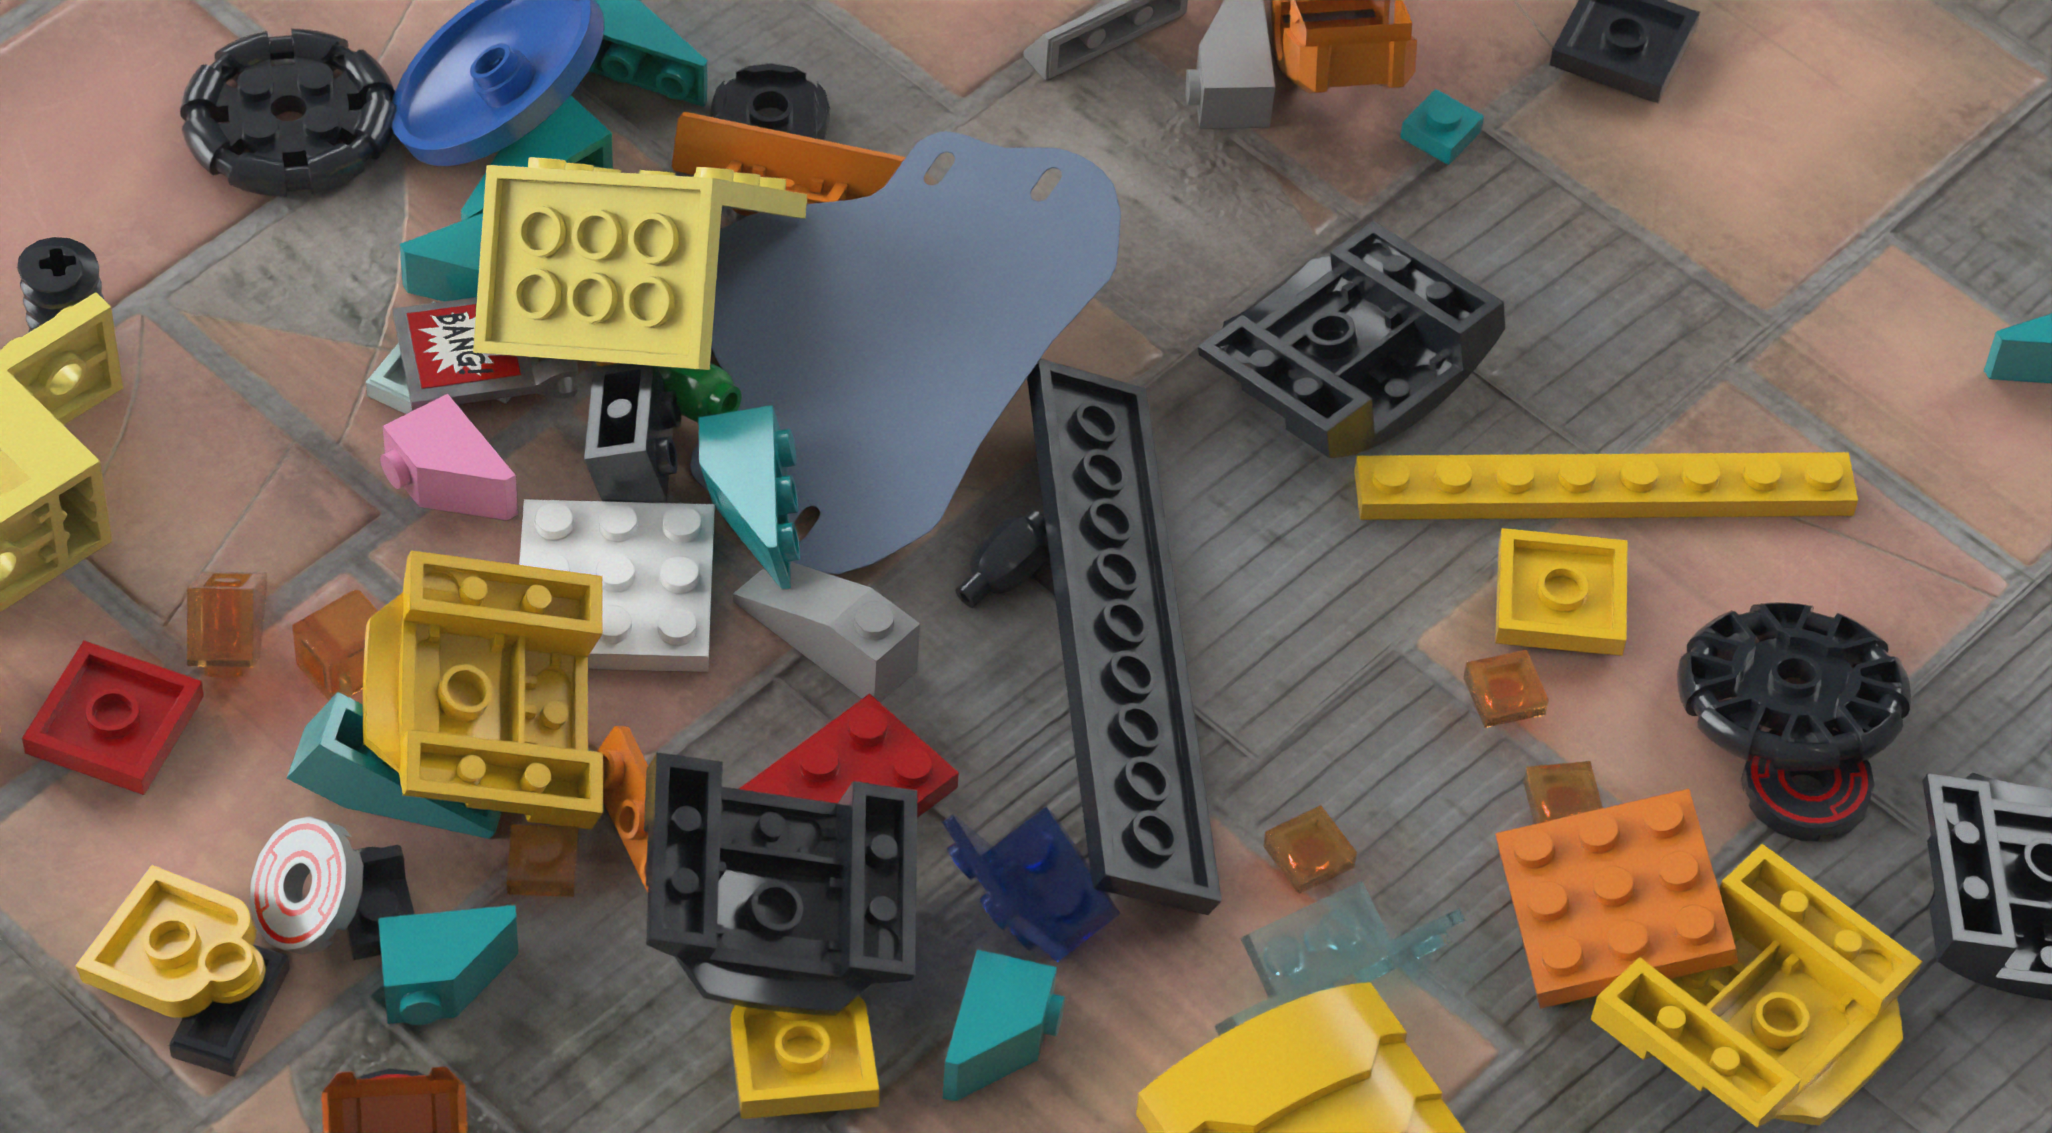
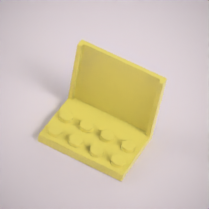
(608, 260)

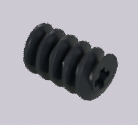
(56, 276)

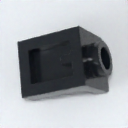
(383, 895)

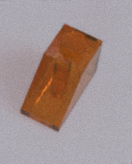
(225, 621)

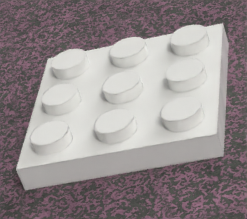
(652, 573)

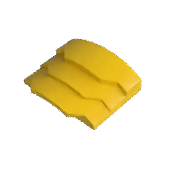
(486, 687)
(1788, 1024)
(1302, 1068)

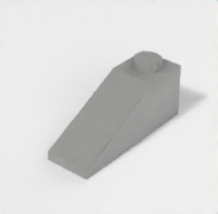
(1234, 69)
(838, 627)

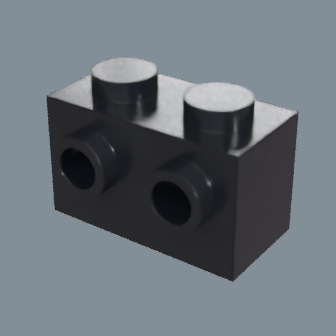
(631, 433)

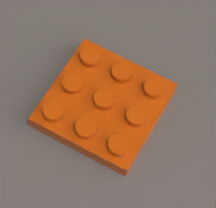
(1612, 890)

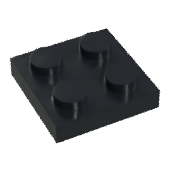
(1626, 43)

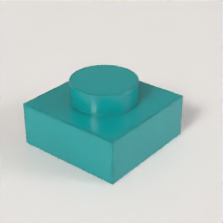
(1442, 126)

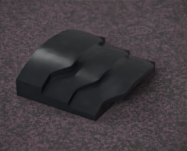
(1359, 342)
(1992, 881)
(777, 892)

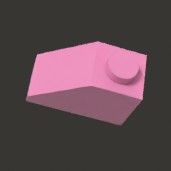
(448, 463)

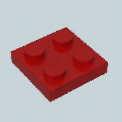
(113, 717)

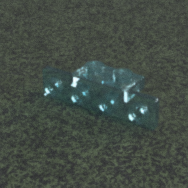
(1329, 944)

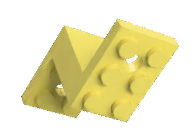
(48, 479)

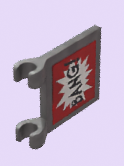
(440, 359)

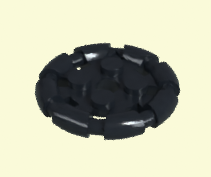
(288, 152)
(1802, 644)

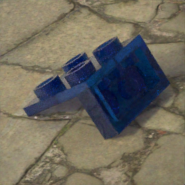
(1034, 883)

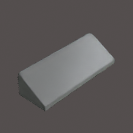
(1098, 33)

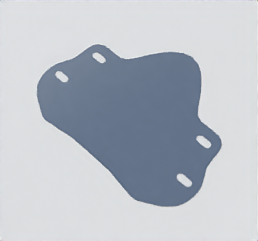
(906, 328)

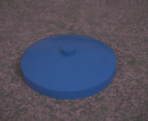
(494, 76)

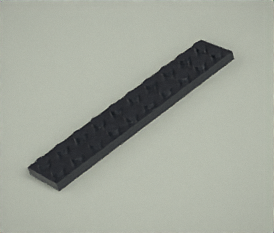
(1122, 641)

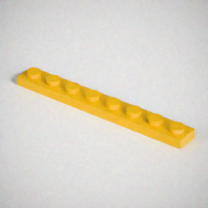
(1605, 485)

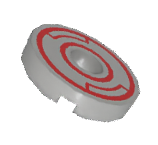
(279, 878)

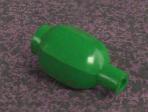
(702, 391)

